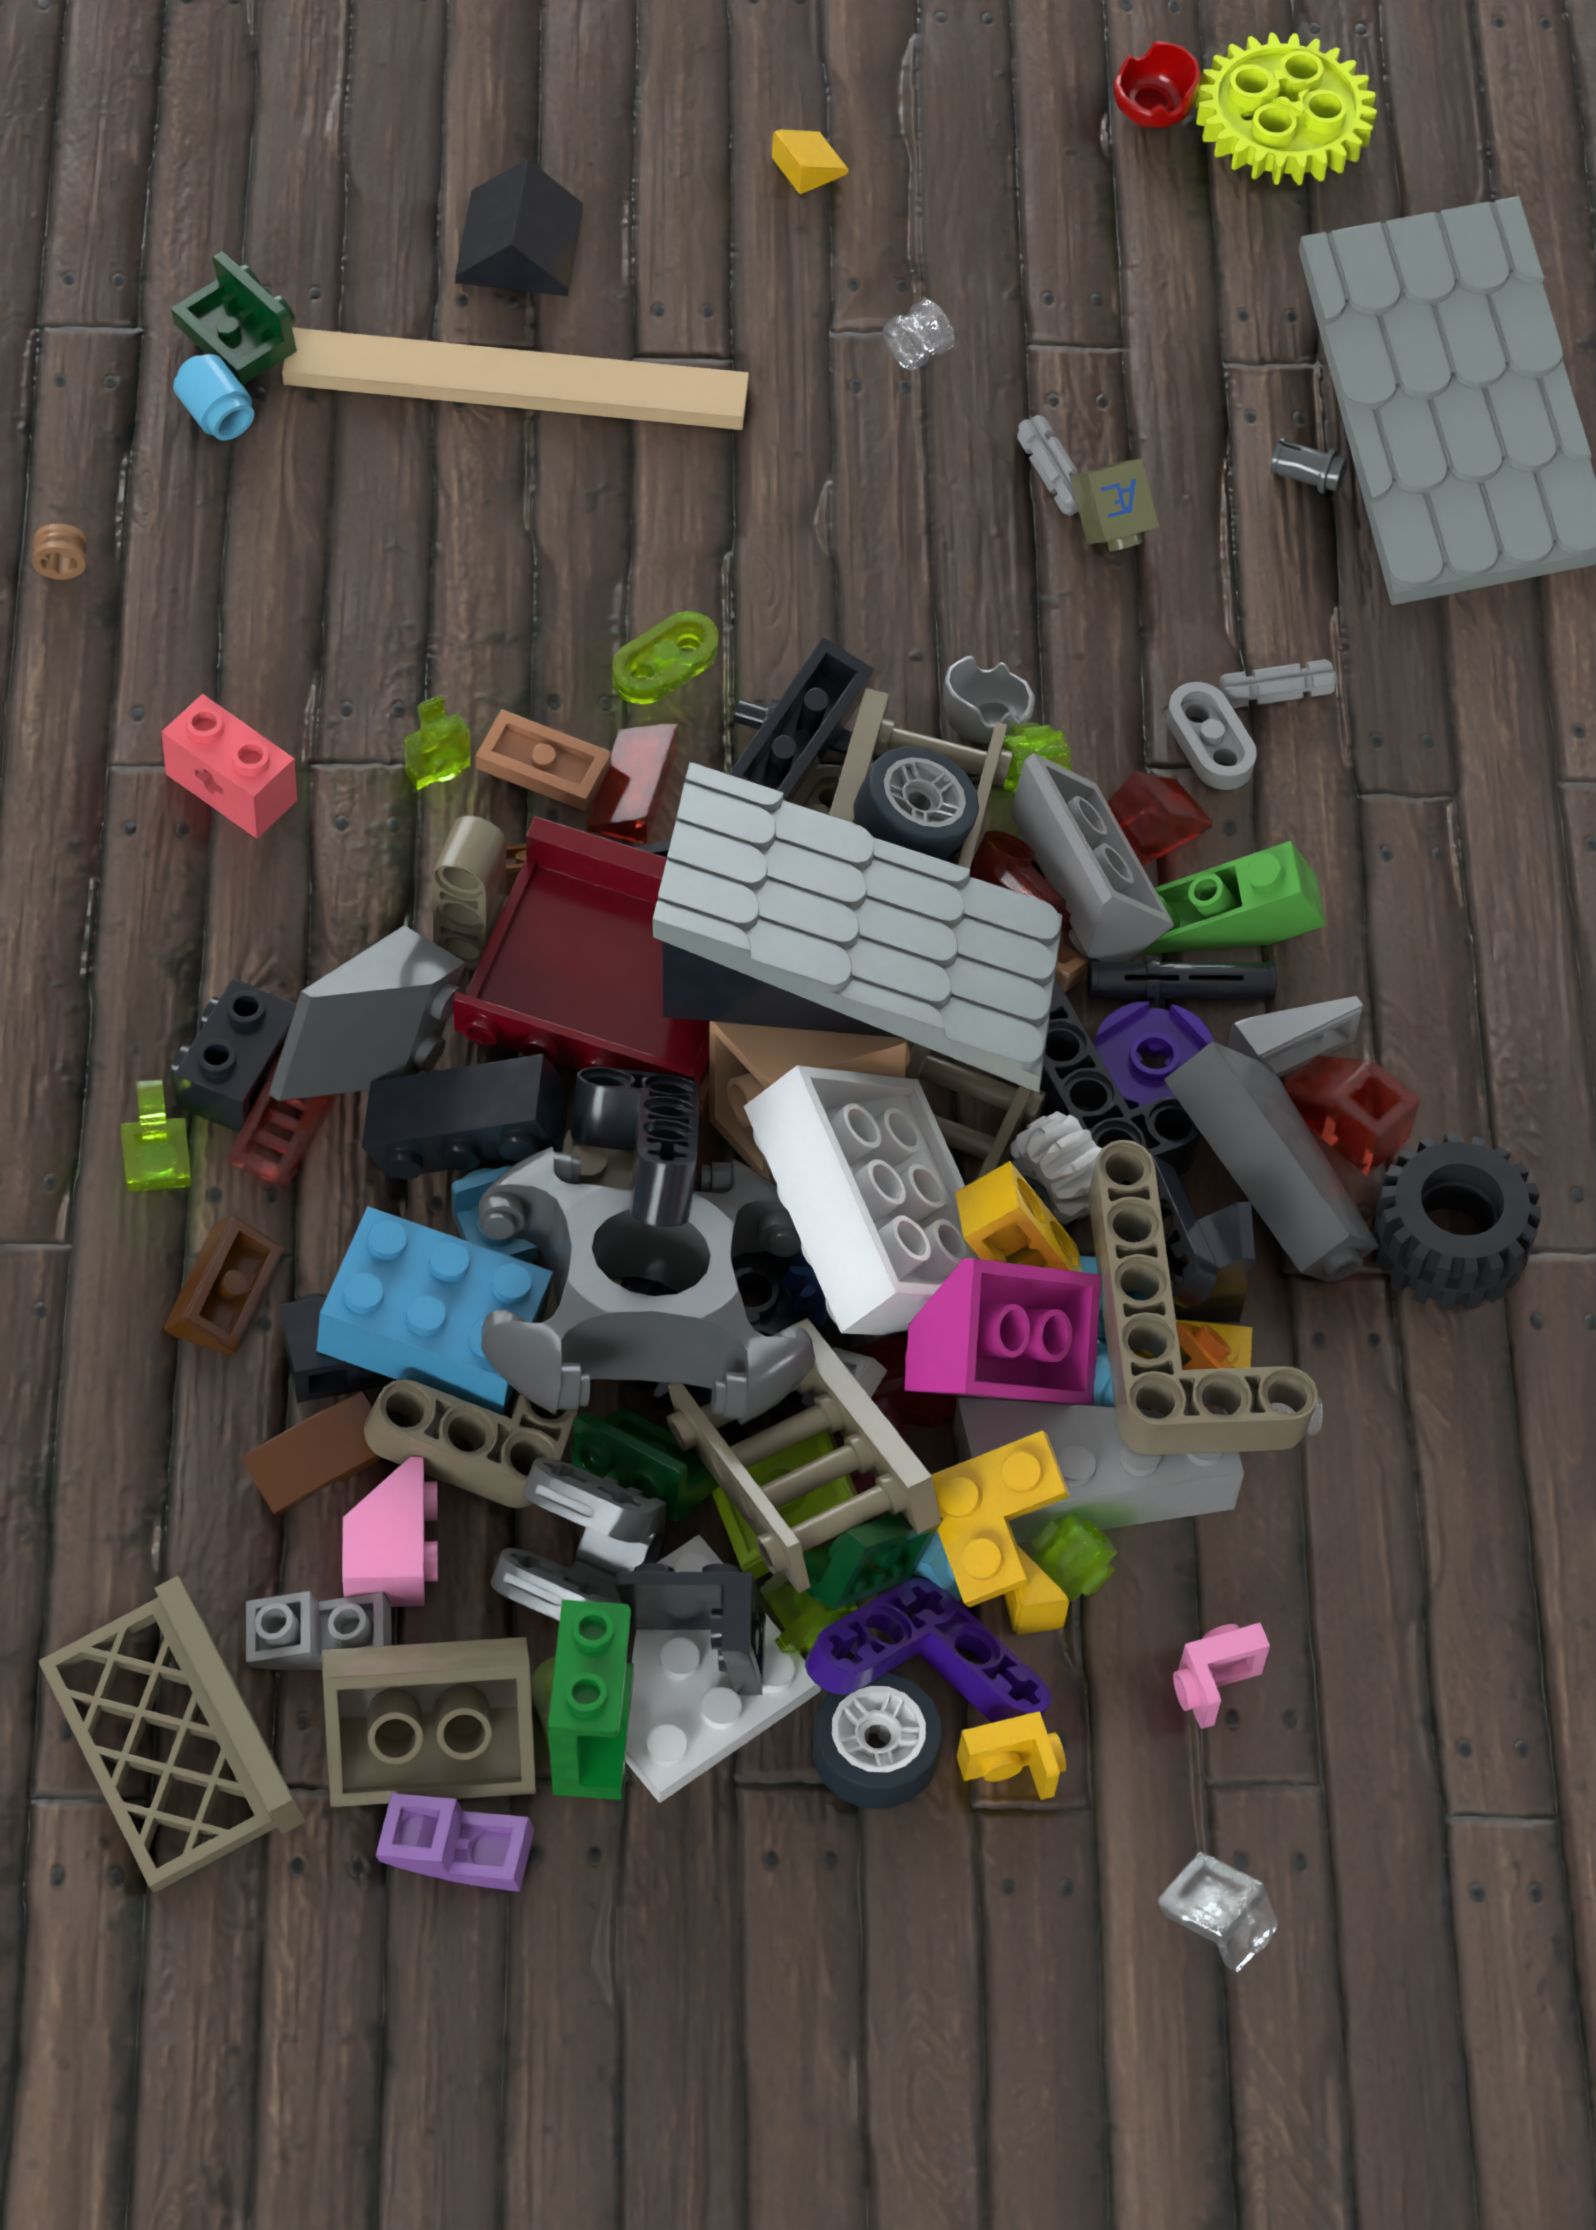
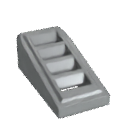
(1298, 1034)

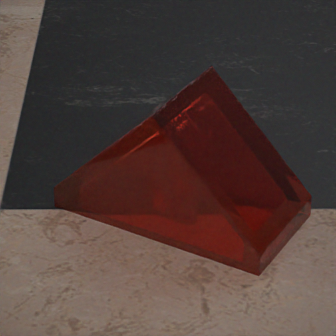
(1157, 815)

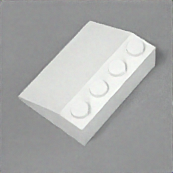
(865, 1190)

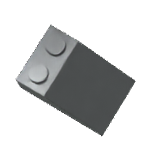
(370, 1019)

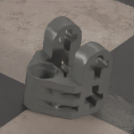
(618, 1536)

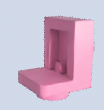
(1217, 1660)

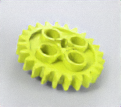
(1285, 108)

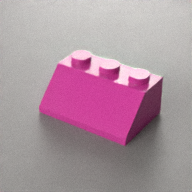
(1007, 1334)

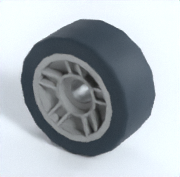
(917, 802)

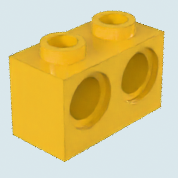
(1011, 1223)

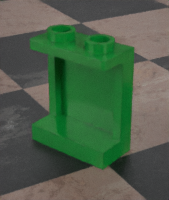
(590, 1700)

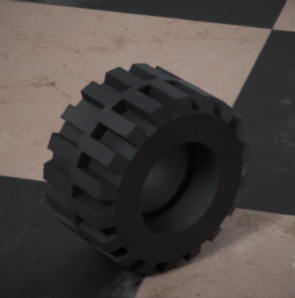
(1465, 1180)

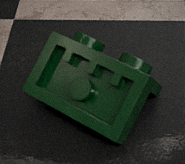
(866, 1560)

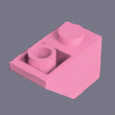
(387, 1538)

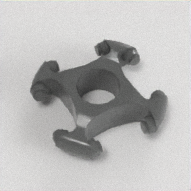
(627, 1335)

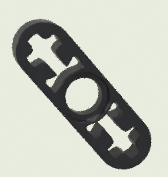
(1184, 1242)

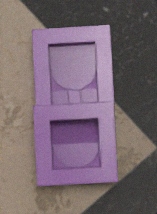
(454, 1844)

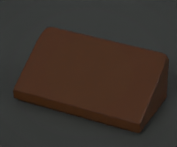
(224, 1286)

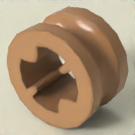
(59, 551)

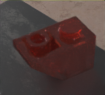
(1354, 1108)

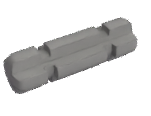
(1050, 461)
(1278, 683)

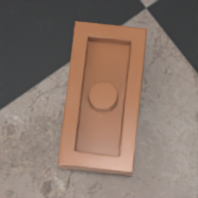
(543, 760)

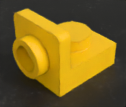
(1007, 1746)

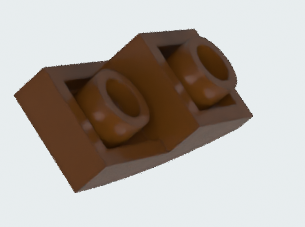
(313, 1454)

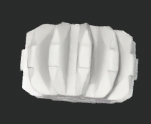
(1061, 1160)

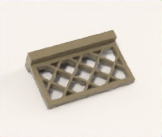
(228, 1722)

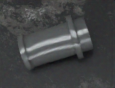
(1309, 465)

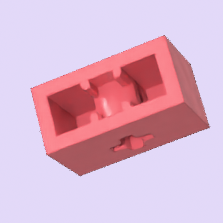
(229, 766)

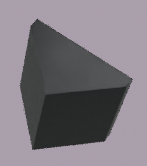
(520, 233)

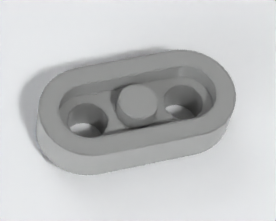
(1214, 740)

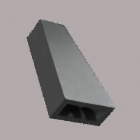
(1274, 1159)

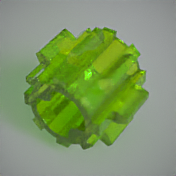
(1036, 739)
(1074, 1555)

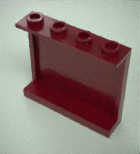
(579, 963)

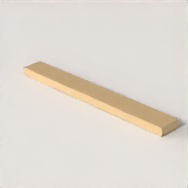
(517, 378)

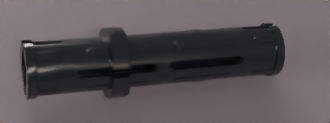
(1109, 979)

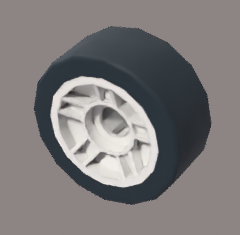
(878, 1776)

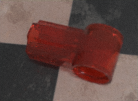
(1007, 863)

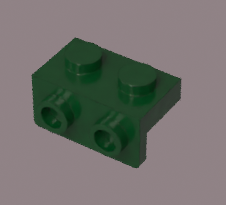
(238, 321)
(642, 1458)

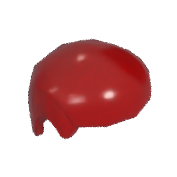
(1158, 86)

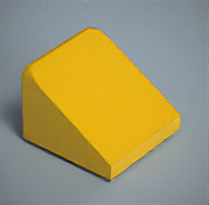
(806, 159)
(1036, 1605)

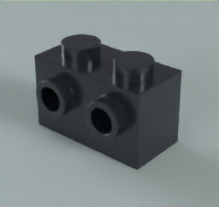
(231, 1054)

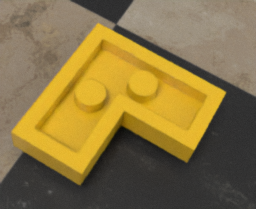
(976, 1509)

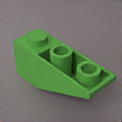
(1242, 903)

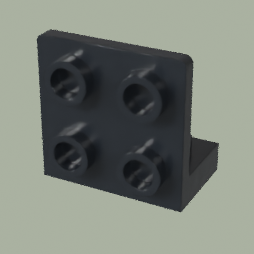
(713, 1600)

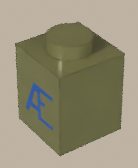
(1115, 504)

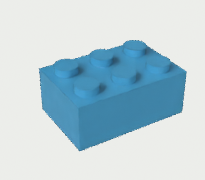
(416, 1307)

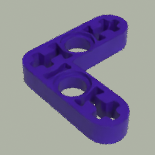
(934, 1634)

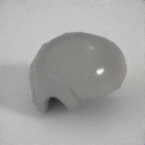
(981, 697)

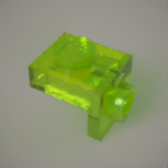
(799, 1613)

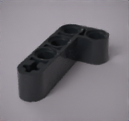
(1088, 1083)
(655, 1120)

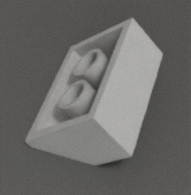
(1087, 862)

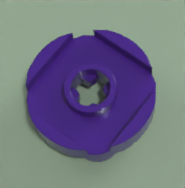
(1151, 1030)

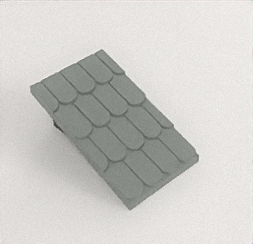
(1454, 398)
(830, 930)

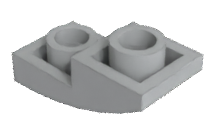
(295, 1628)

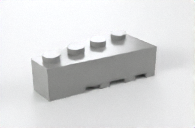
(1101, 1473)

